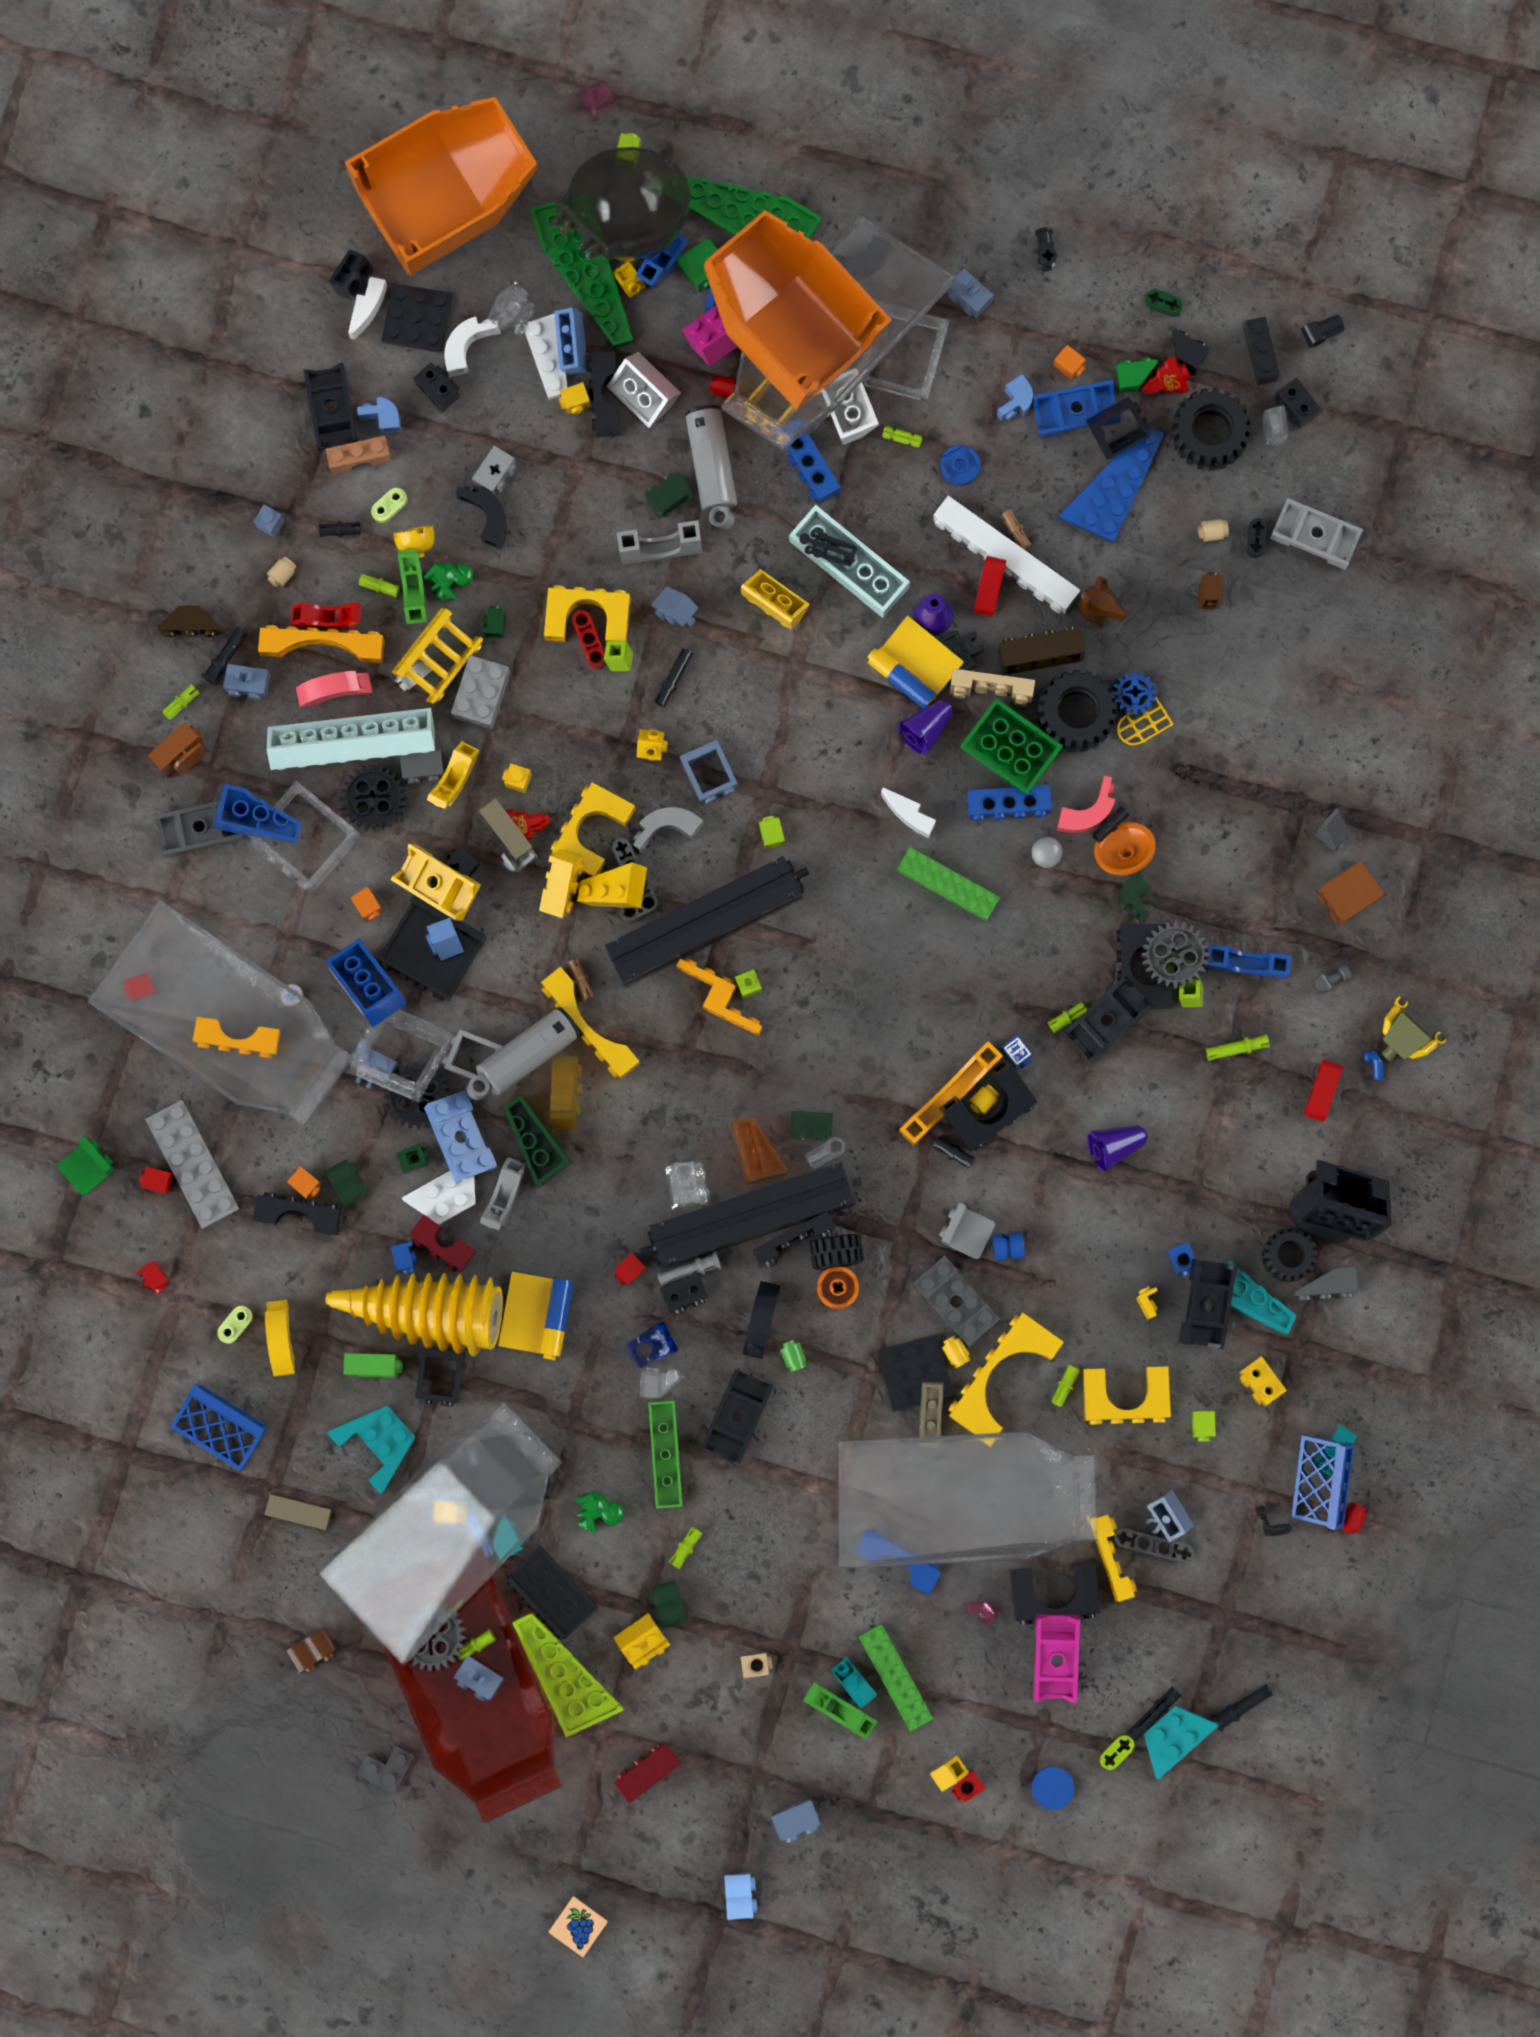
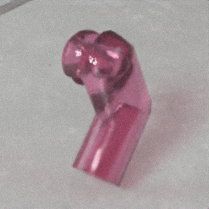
(983, 1610)

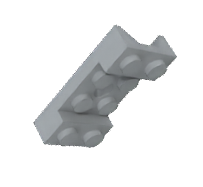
(1334, 545)

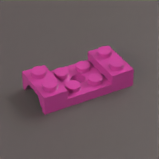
(1056, 1636)

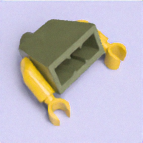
(1406, 1035)

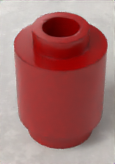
(722, 386)
(1354, 1518)

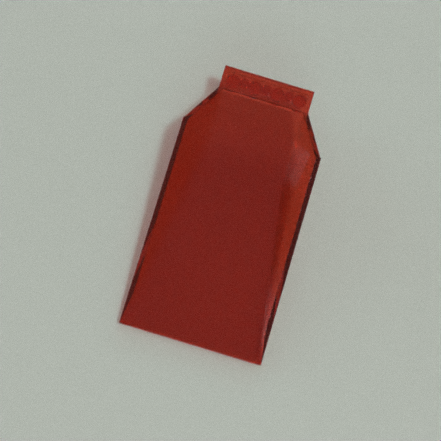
(488, 1749)

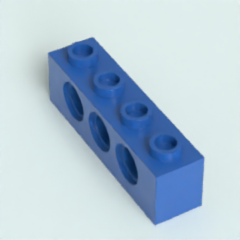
(809, 451)
(997, 796)

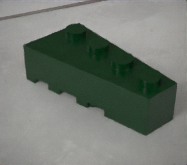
(540, 1147)

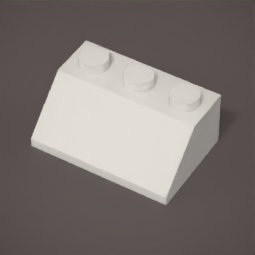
(643, 389)
(854, 416)

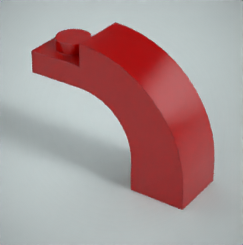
(326, 617)

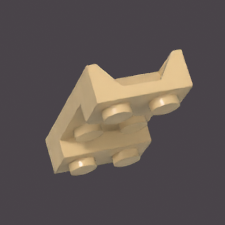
(1019, 688)

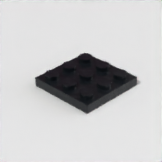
(416, 317)
(910, 1365)

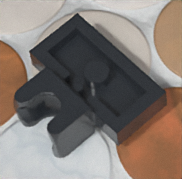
(962, 647)

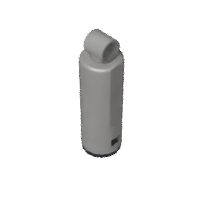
(712, 463)
(524, 1053)

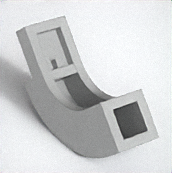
(667, 818)
(504, 1194)

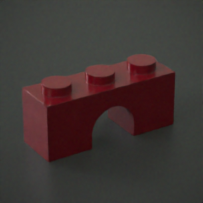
(426, 1234)

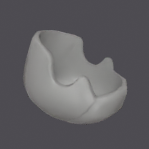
(1047, 852)

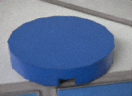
(960, 465)
(1052, 1788)

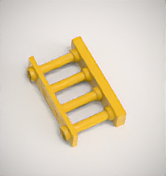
(417, 652)

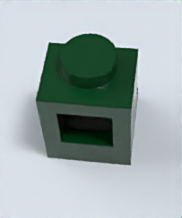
(494, 622)
(405, 1158)

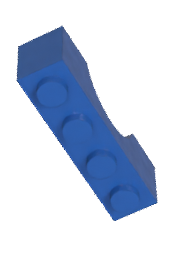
(1235, 961)
(924, 1576)

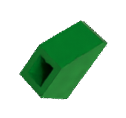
(1132, 375)

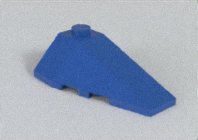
(248, 815)

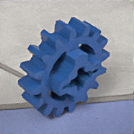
(1143, 693)

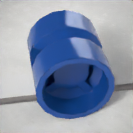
(1008, 1246)

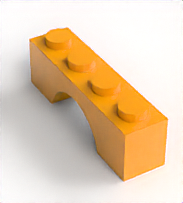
(263, 1041)

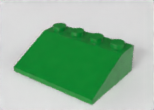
(1011, 746)

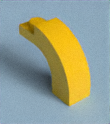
(455, 776)
(278, 1338)

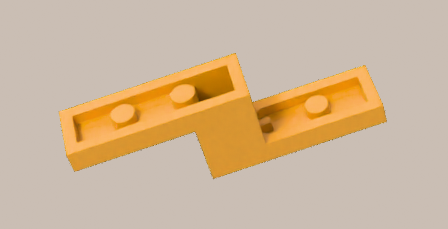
(719, 996)

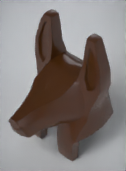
(1099, 603)

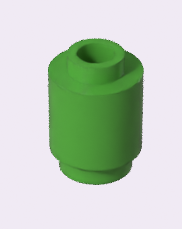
(793, 1356)

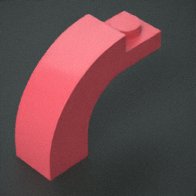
(332, 686)
(1082, 821)

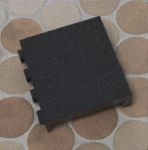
(413, 957)

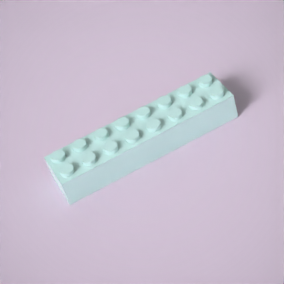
(350, 739)

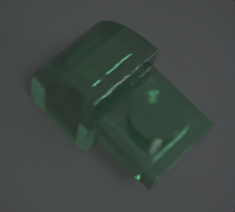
(1131, 891)

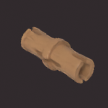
(1015, 529)
(580, 979)

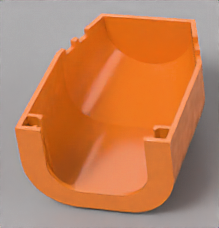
(442, 180)
(792, 307)

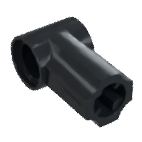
(1317, 332)

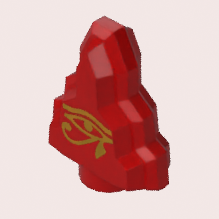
(1168, 378)
(528, 823)

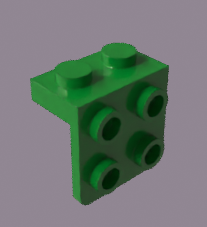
(693, 264)
(86, 1166)

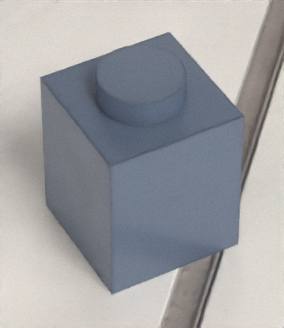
(269, 521)

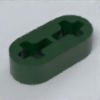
(1162, 307)

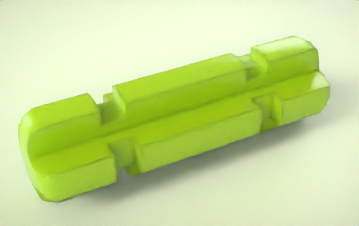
(902, 436)

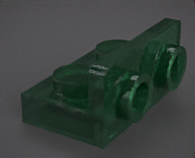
(811, 1125)

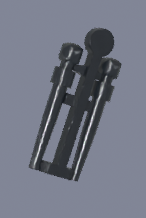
(805, 539)

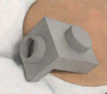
(517, 866)

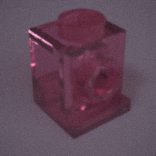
(603, 101)

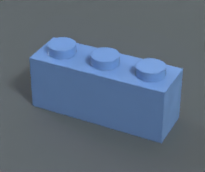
(571, 341)

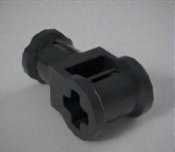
(1045, 249)

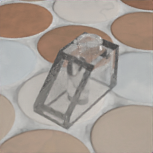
(1274, 425)

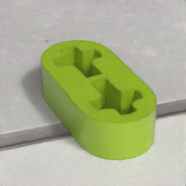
(1120, 1755)

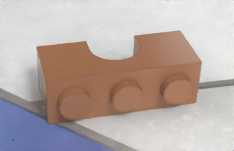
(371, 451)

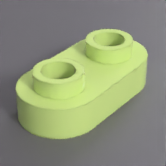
(391, 506)
(235, 1325)

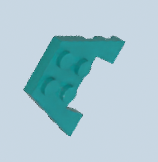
(384, 1436)

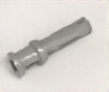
(699, 1266)

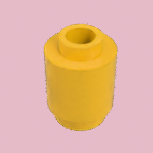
(984, 1099)
(956, 1351)

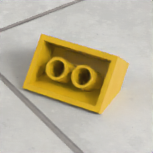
(774, 599)

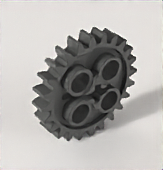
(1186, 971)
(452, 1638)

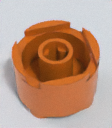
(837, 1300)

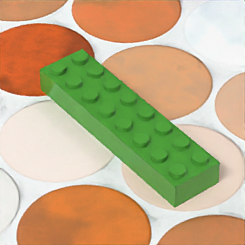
(948, 884)
(665, 1454)
(895, 1677)

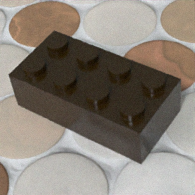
(1041, 651)

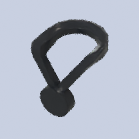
(1262, 1514)

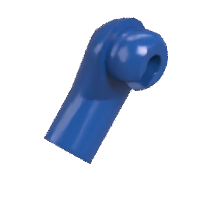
(1377, 1064)

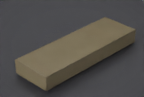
(506, 829)
(931, 1409)
(298, 1512)

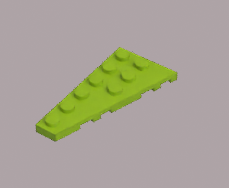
(569, 1686)

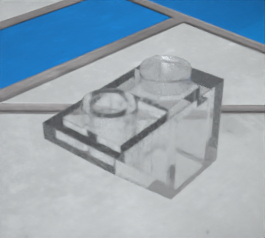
(658, 1384)

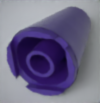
(933, 614)
(925, 726)
(1115, 1144)

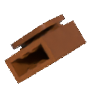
(179, 751)
(1350, 893)

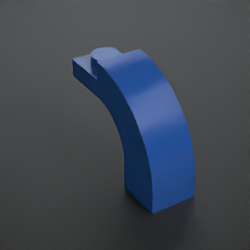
(660, 266)

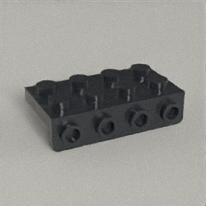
(551, 1593)

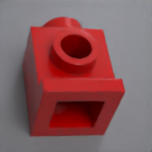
(154, 1277)

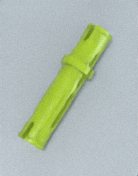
(1246, 1045)

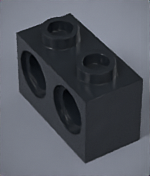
(350, 274)

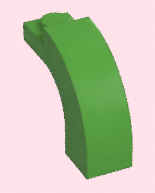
(413, 586)
(840, 1710)

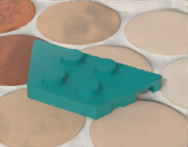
(1175, 1737)

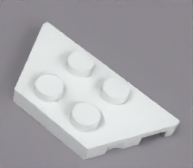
(443, 1198)

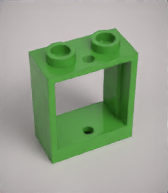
(372, 1365)

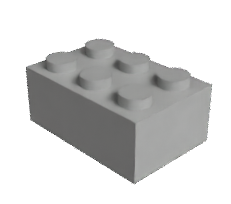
(480, 692)

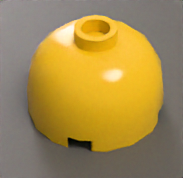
(417, 537)

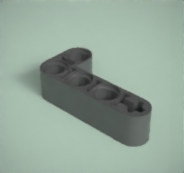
(648, 893)

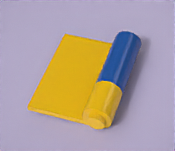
(915, 662)
(536, 1314)

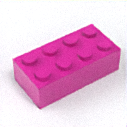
(709, 337)

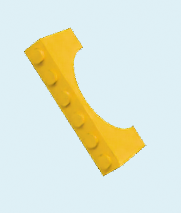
(1023, 1337)

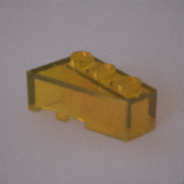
(565, 1093)

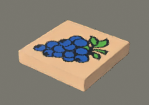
(578, 1926)

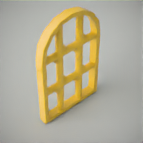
(1138, 732)

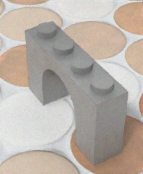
(681, 543)

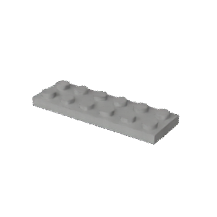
(192, 1164)

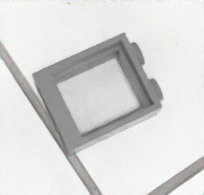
(456, 1042)

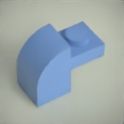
(1021, 399)
(385, 412)

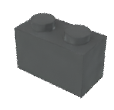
(422, 766)

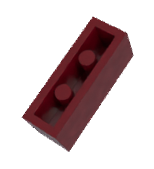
(646, 1772)

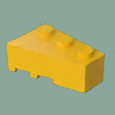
(561, 883)
(615, 887)

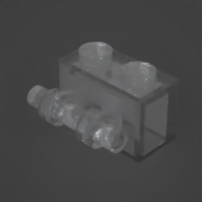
(509, 307)
(683, 1185)

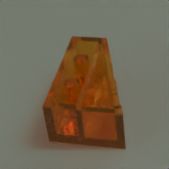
(754, 1152)

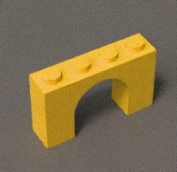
(563, 601)
(594, 802)
(1099, 1408)

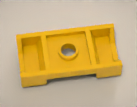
(453, 892)
(1123, 1587)

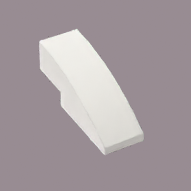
(367, 306)
(908, 812)

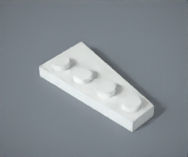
(543, 344)

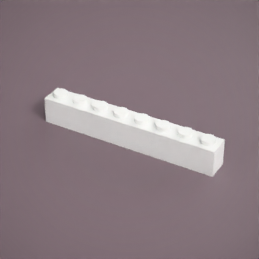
(1020, 564)

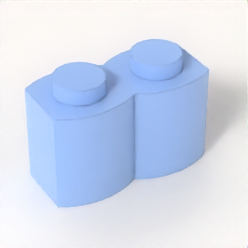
(739, 1895)

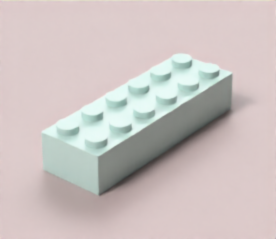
(869, 575)

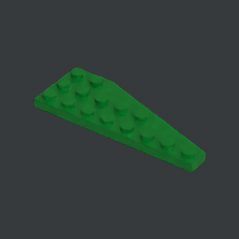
(735, 207)
(589, 279)

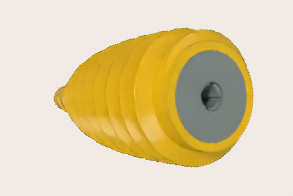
(429, 1310)

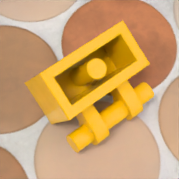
(641, 1641)

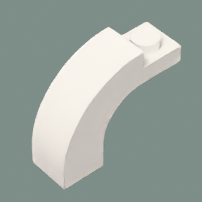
(460, 341)

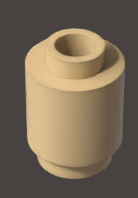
(1213, 530)
(281, 572)

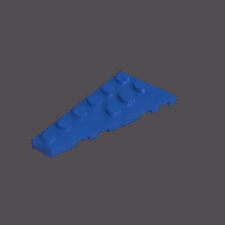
(1109, 497)

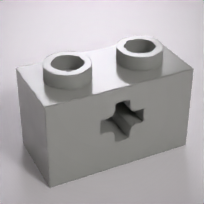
(495, 460)

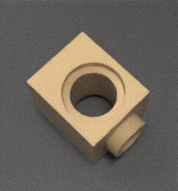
(746, 1665)

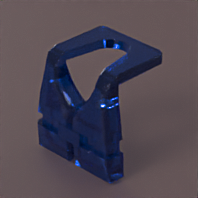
(661, 1342)

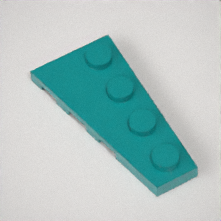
(1259, 1305)

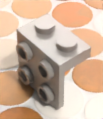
(967, 1231)

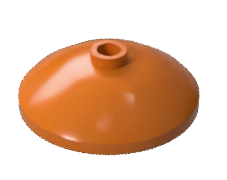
(1128, 840)

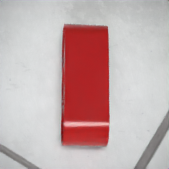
(989, 586)
(585, 631)
(1323, 1090)

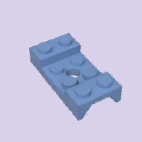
(454, 1116)

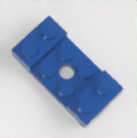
(1055, 413)

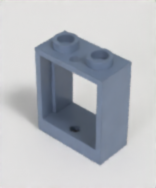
(700, 754)

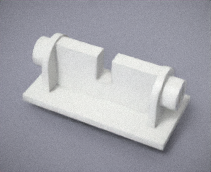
(420, 668)

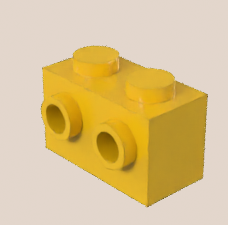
(1264, 1379)

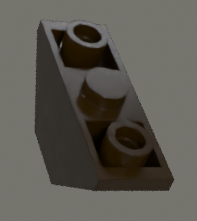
(189, 622)

